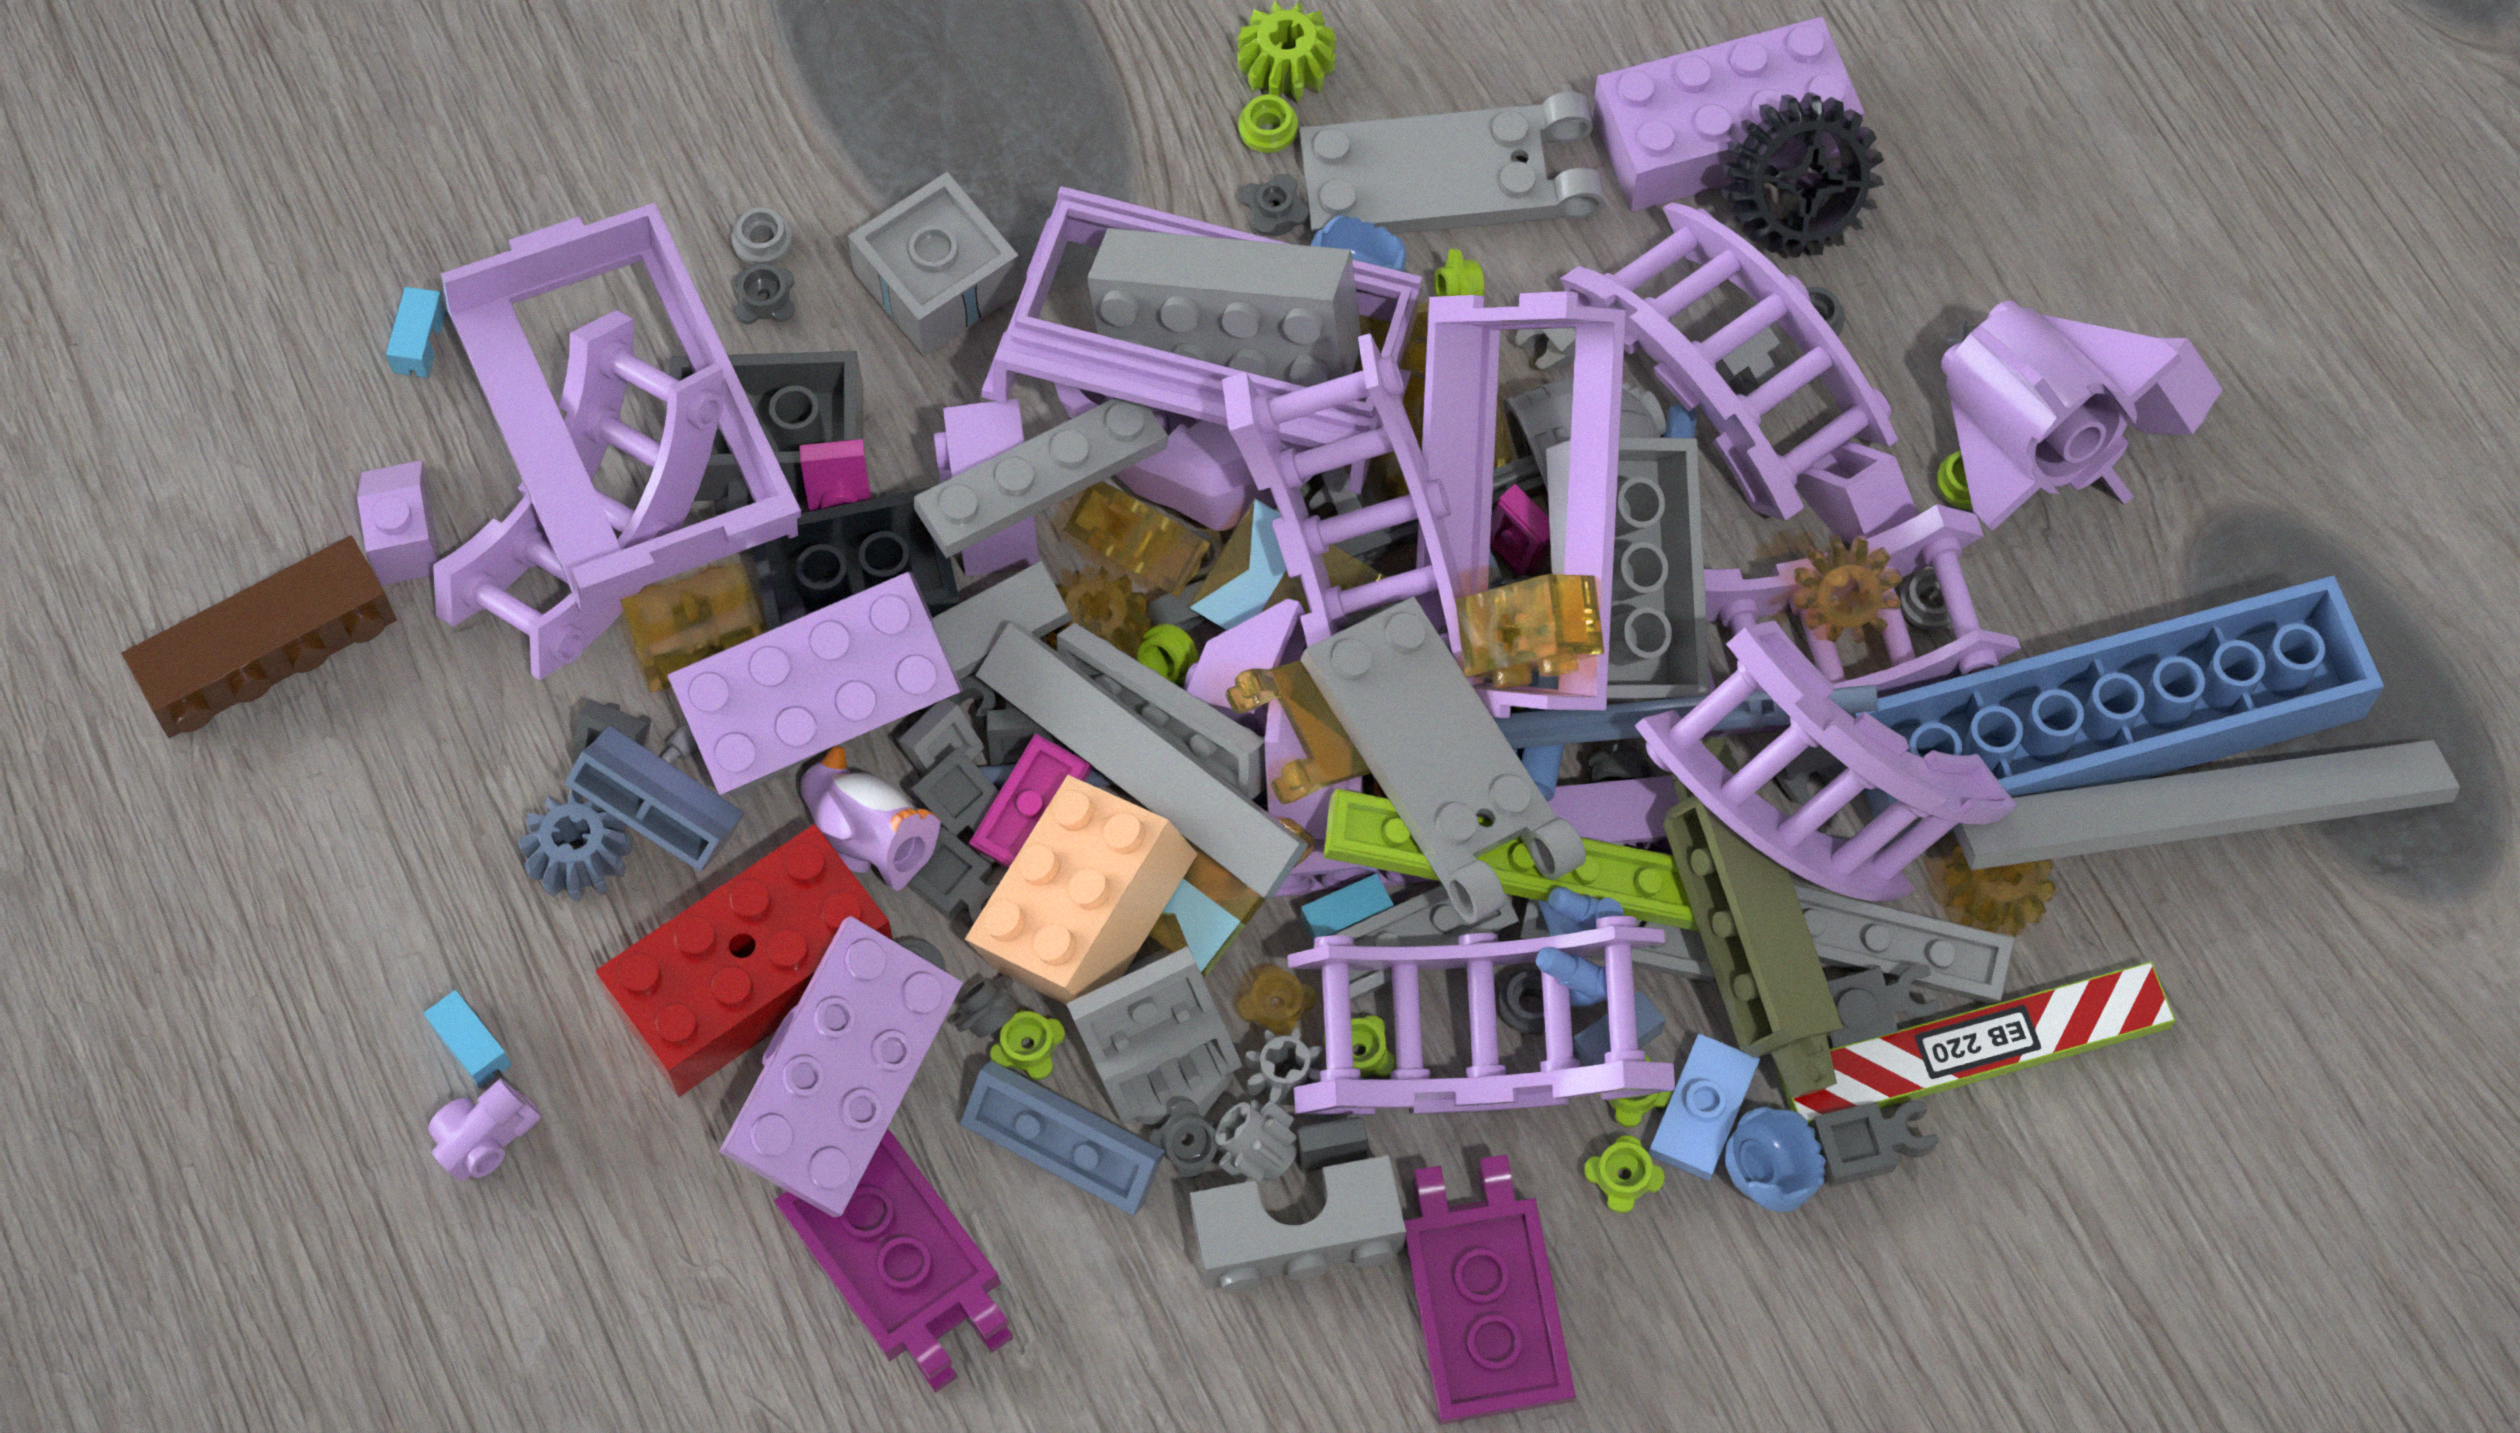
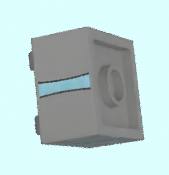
(935, 263)

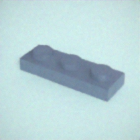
(1062, 1137)

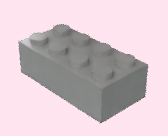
(1230, 302)
(1657, 568)

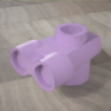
(474, 1135)

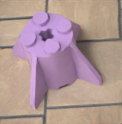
(2045, 404)

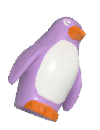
(869, 820)

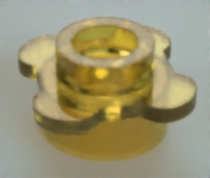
(1272, 984)

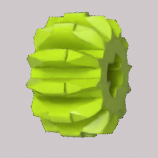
(1286, 50)

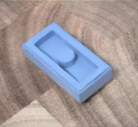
(1703, 1107)

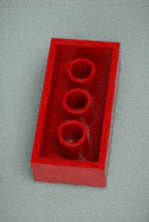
(693, 991)

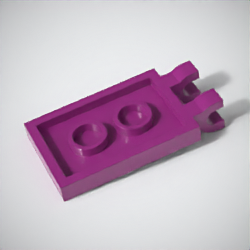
(902, 1263)
(1485, 1299)

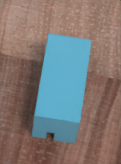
(409, 341)
(1345, 907)
(467, 1038)

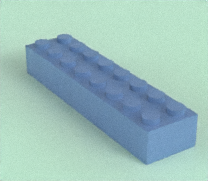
(2149, 696)

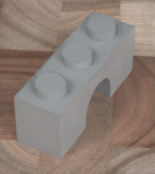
(1245, 1244)

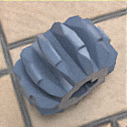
(555, 859)

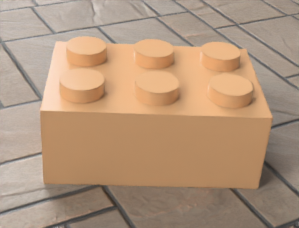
(1081, 893)

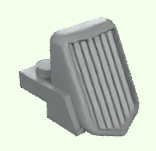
(1157, 1038)

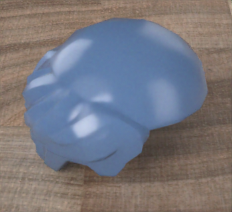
(1365, 241)
(1775, 1159)

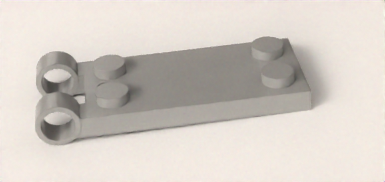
(1449, 168)
(1438, 753)

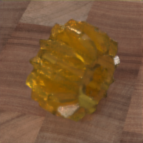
(1107, 601)
(1857, 607)
(2010, 904)

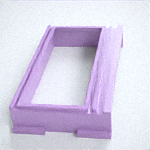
(1163, 377)
(537, 436)
(1461, 450)

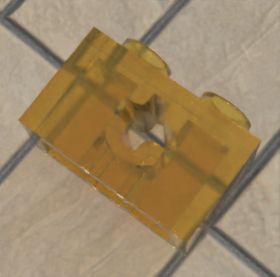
(1137, 537)
(691, 620)
(1530, 628)

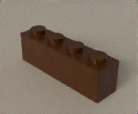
(260, 637)

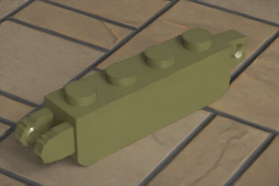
(1755, 940)

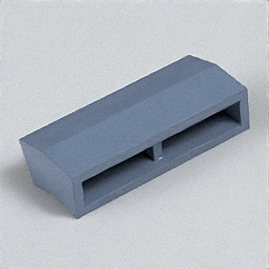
(654, 798)

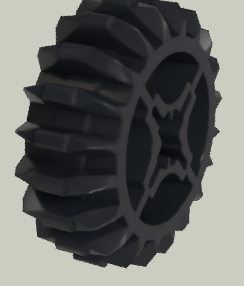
(1801, 221)

